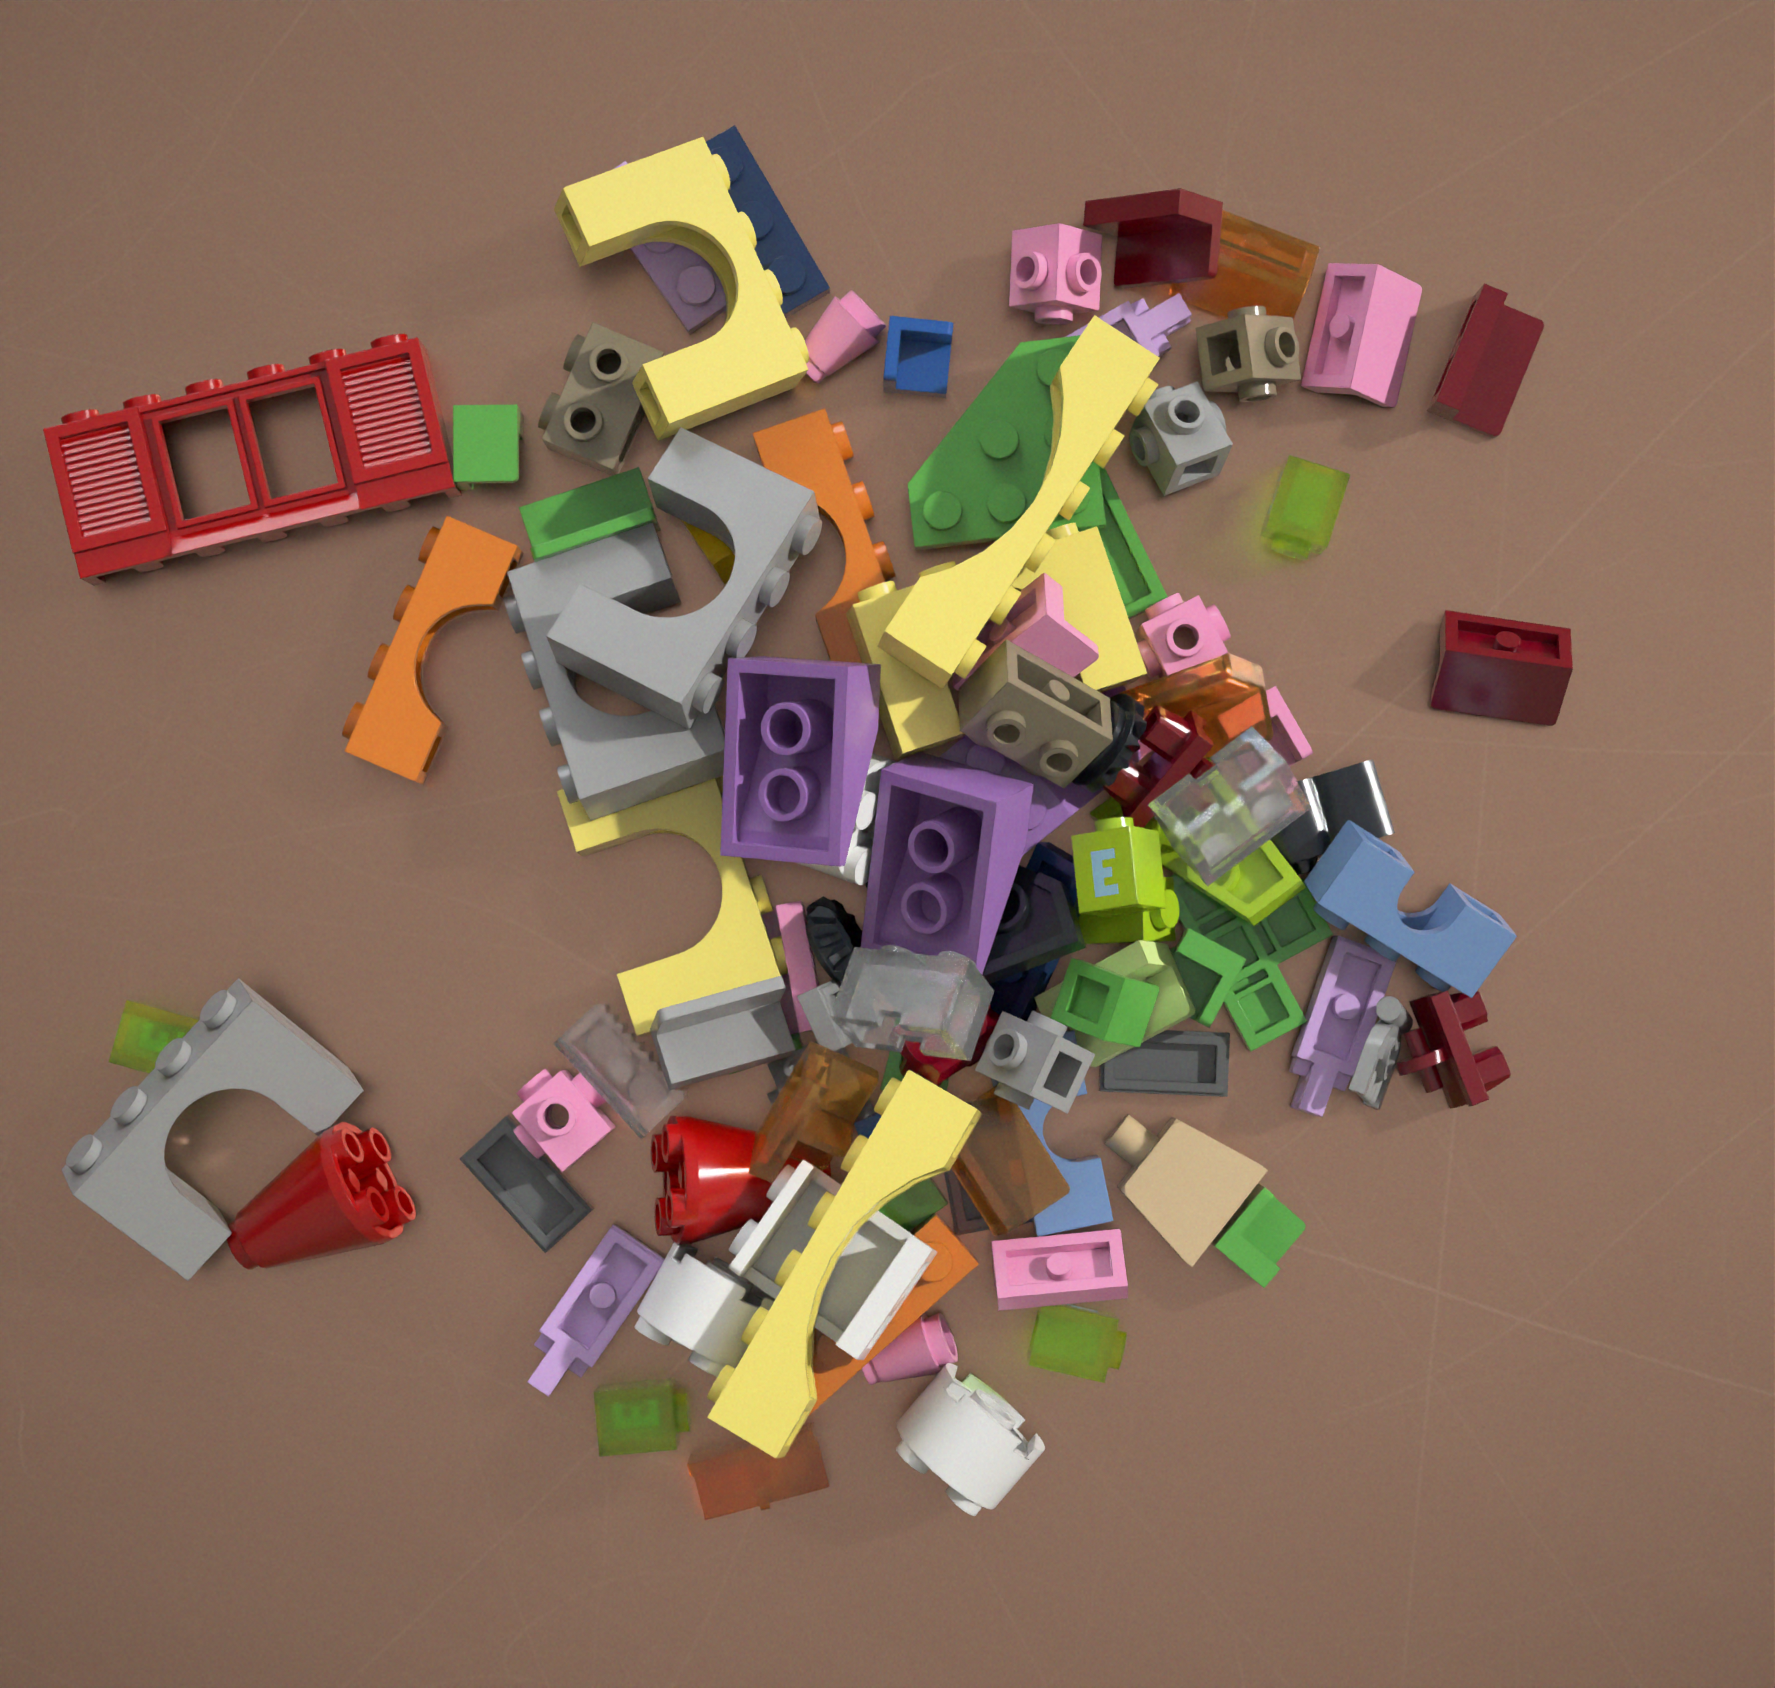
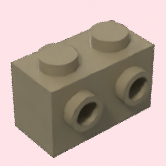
(598, 407)
(1035, 714)

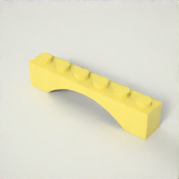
(948, 609)
(775, 1380)

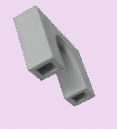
(680, 660)
(609, 756)
(232, 1046)

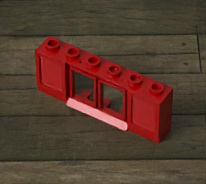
(379, 429)

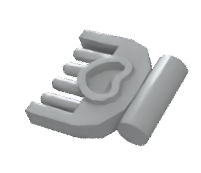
(1381, 1052)

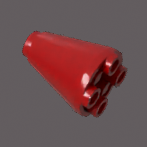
(707, 1179)
(324, 1203)

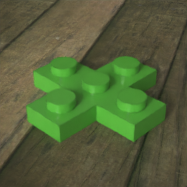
(1260, 997)

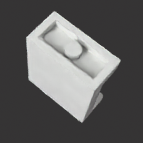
(869, 1277)

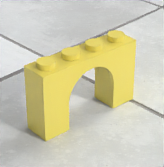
(686, 202)
(923, 715)
(738, 944)

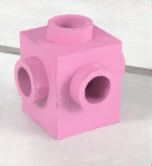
(1055, 272)
(1156, 635)
(542, 1135)

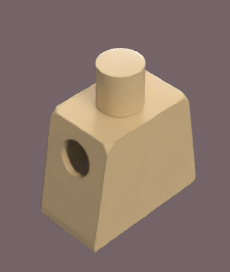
(1183, 1181)

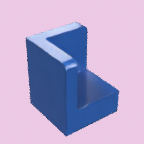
(917, 356)

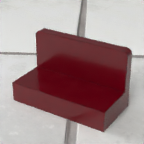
(1160, 236)
(1486, 364)
(1502, 668)

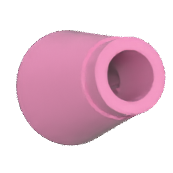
(841, 335)
(916, 1352)

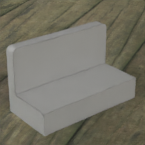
(722, 1033)

